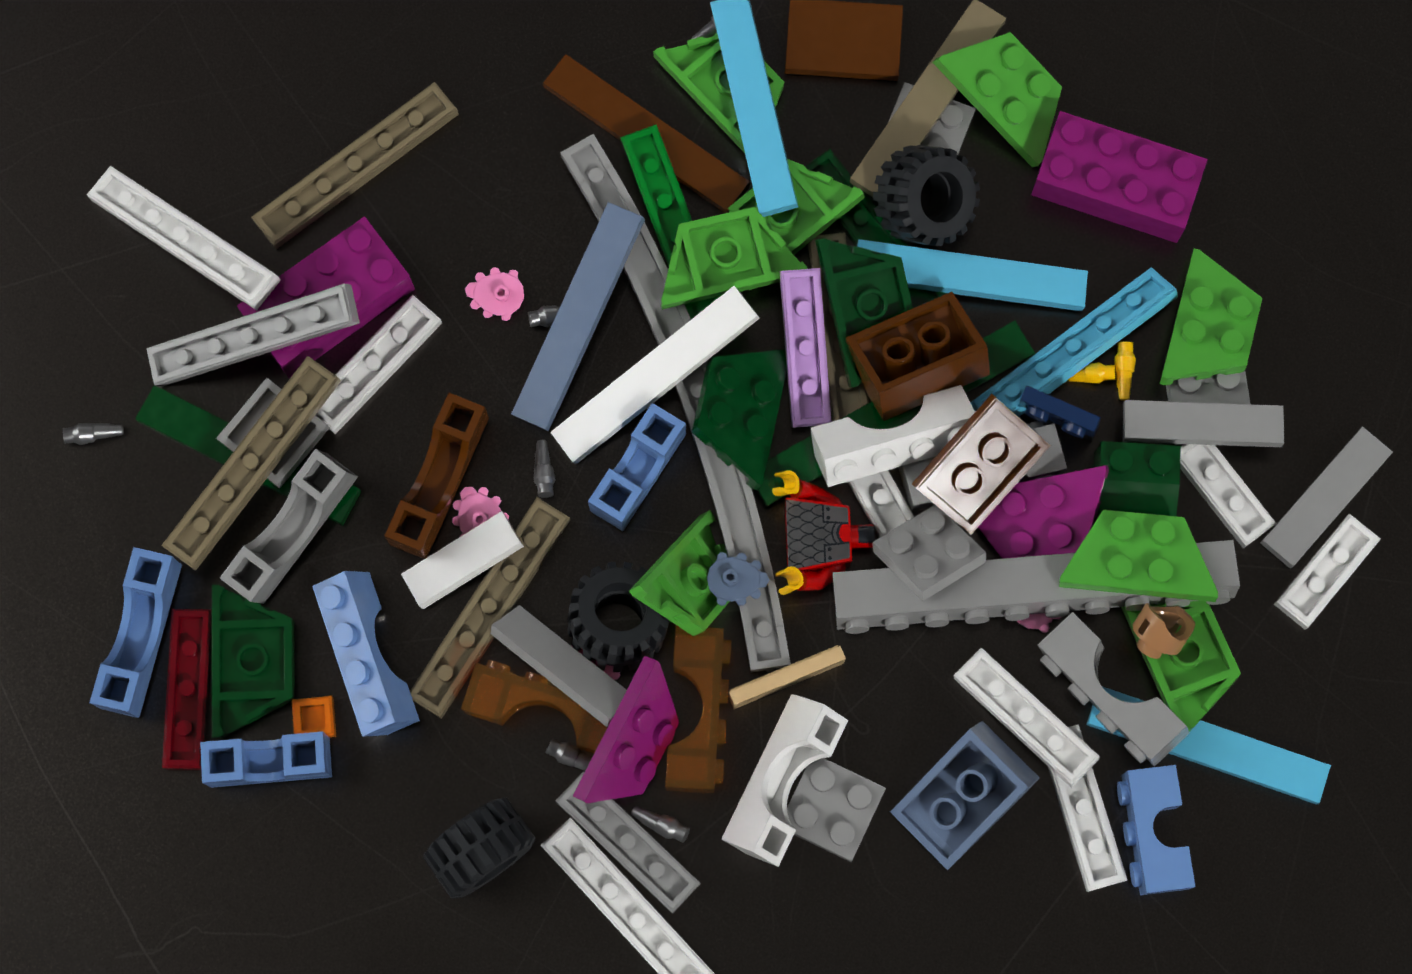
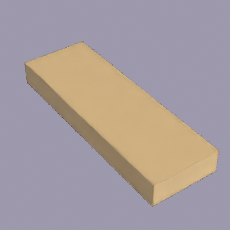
(786, 676)

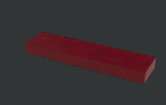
(187, 688)

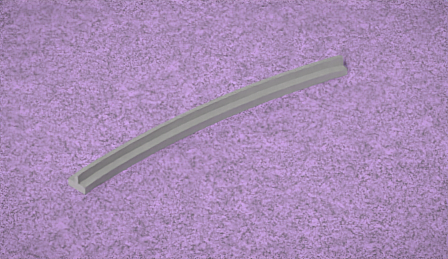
(728, 487)

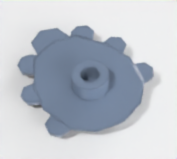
(735, 579)

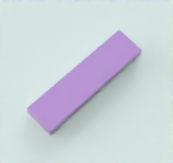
(805, 347)

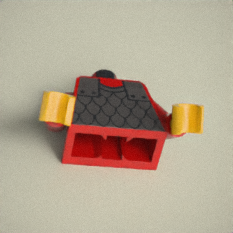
(816, 534)

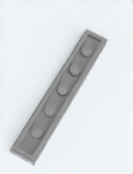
(253, 335)

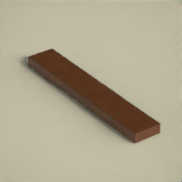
(623, 116)

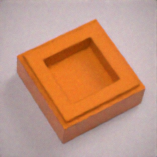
(314, 715)

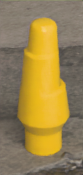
(1124, 367)
(1094, 373)

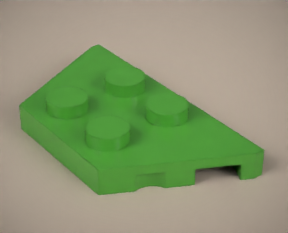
(703, 76)
(1007, 90)
(819, 203)
(725, 253)
(1211, 323)
(1140, 558)
(678, 579)
(1200, 671)

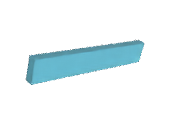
(754, 106)
(988, 276)
(1084, 340)
(1243, 757)

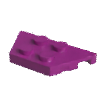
(1046, 514)
(633, 739)

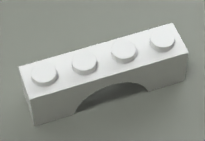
(854, 451)
(801, 736)

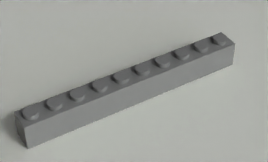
(1001, 589)

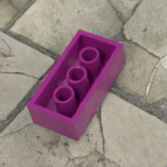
(1119, 177)
(352, 258)

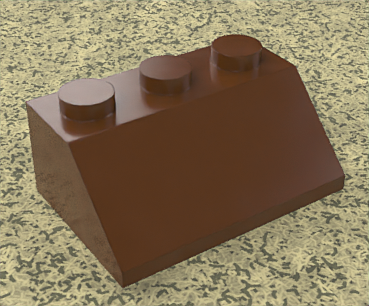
(918, 355)

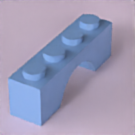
(147, 601)
(376, 694)

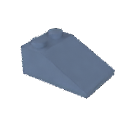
(964, 794)

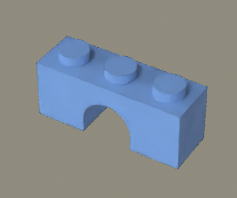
(639, 468)
(257, 762)
(1155, 865)

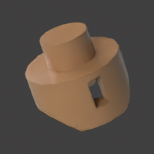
(1157, 630)

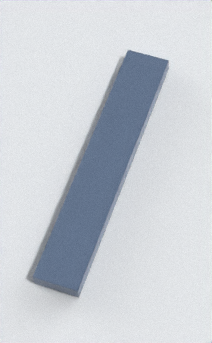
(578, 316)

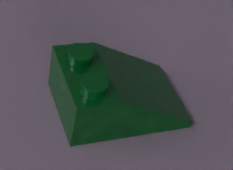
(1139, 477)

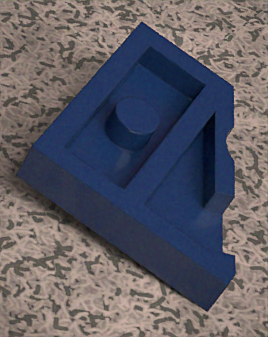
(1071, 418)

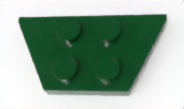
(861, 291)
(741, 409)
(249, 661)

